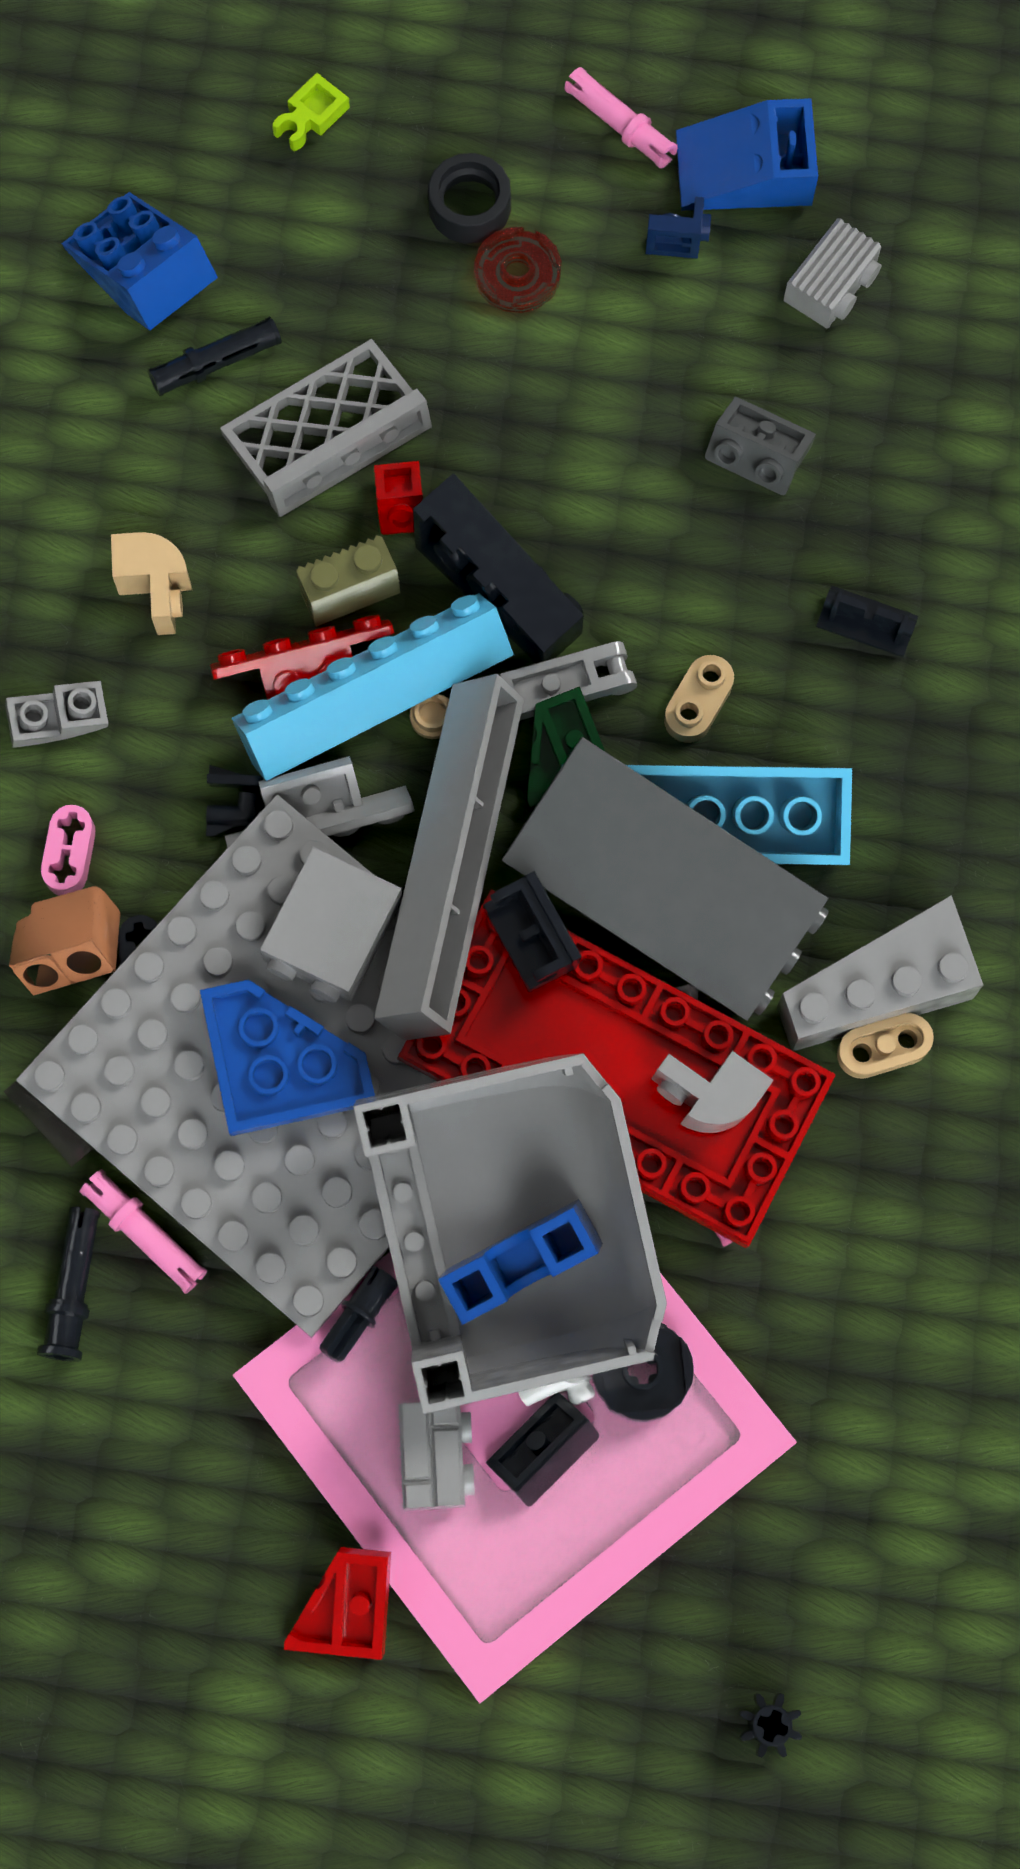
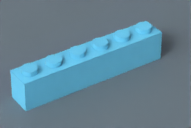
(372, 685)

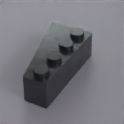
(484, 559)

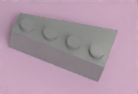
(906, 970)

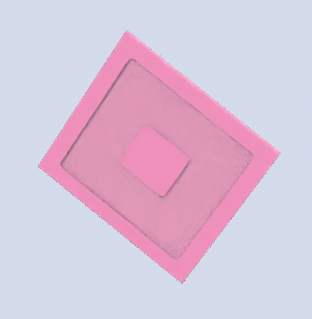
(500, 1575)

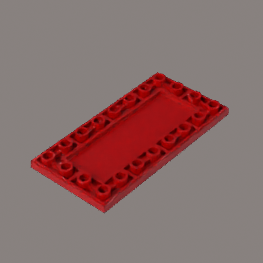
(626, 1030)

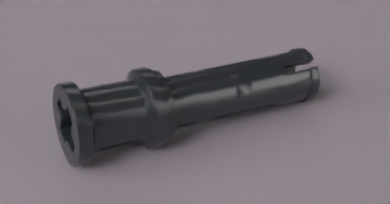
(68, 1307)

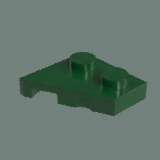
(556, 731)

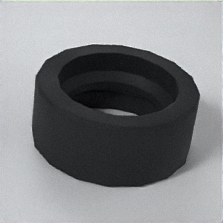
(466, 169)

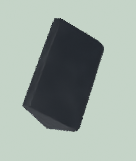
(543, 1449)

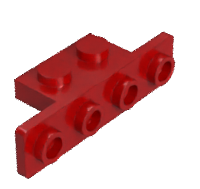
(287, 661)

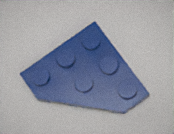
(277, 1061)

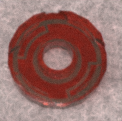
(517, 292)

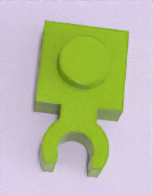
(312, 107)

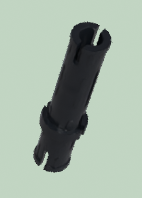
(205, 360)

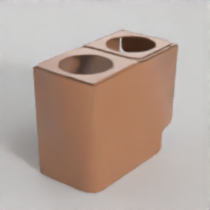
(76, 931)

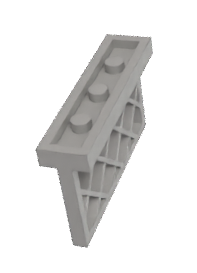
(344, 448)

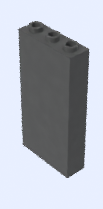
(666, 880)

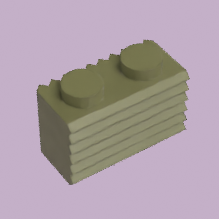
(348, 580)

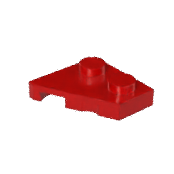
(347, 1608)

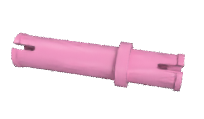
(633, 127)
(128, 1216)

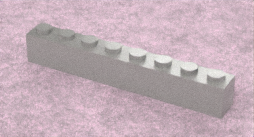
(450, 860)

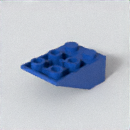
(750, 157)
(141, 259)

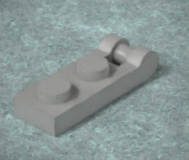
(570, 671)

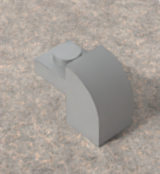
(715, 1103)

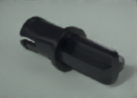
(358, 1314)

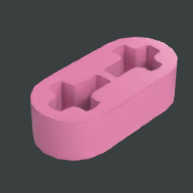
(57, 848)

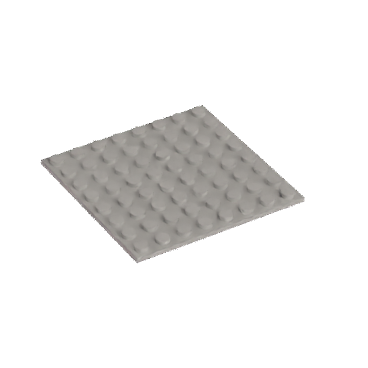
(142, 1085)

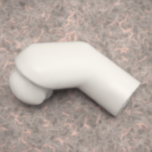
(578, 1391)

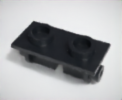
(867, 621)

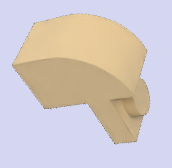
(154, 566)

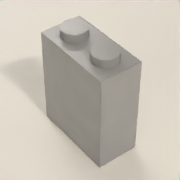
(330, 926)

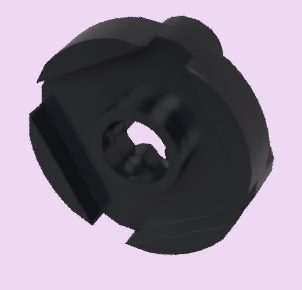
(664, 1390)

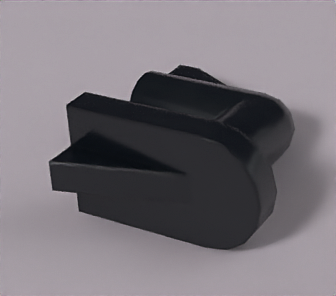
(224, 818)

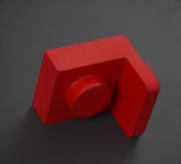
(397, 494)

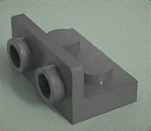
(758, 445)

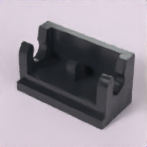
(532, 932)

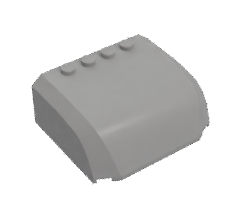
(480, 1162)

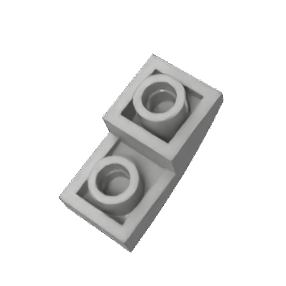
(56, 715)

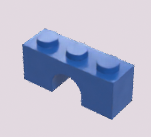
(520, 1260)

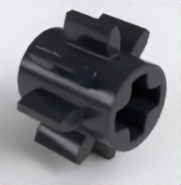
(782, 1717)

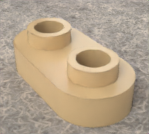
(700, 696)
(883, 1047)

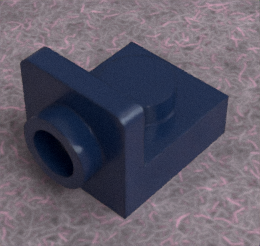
(678, 235)

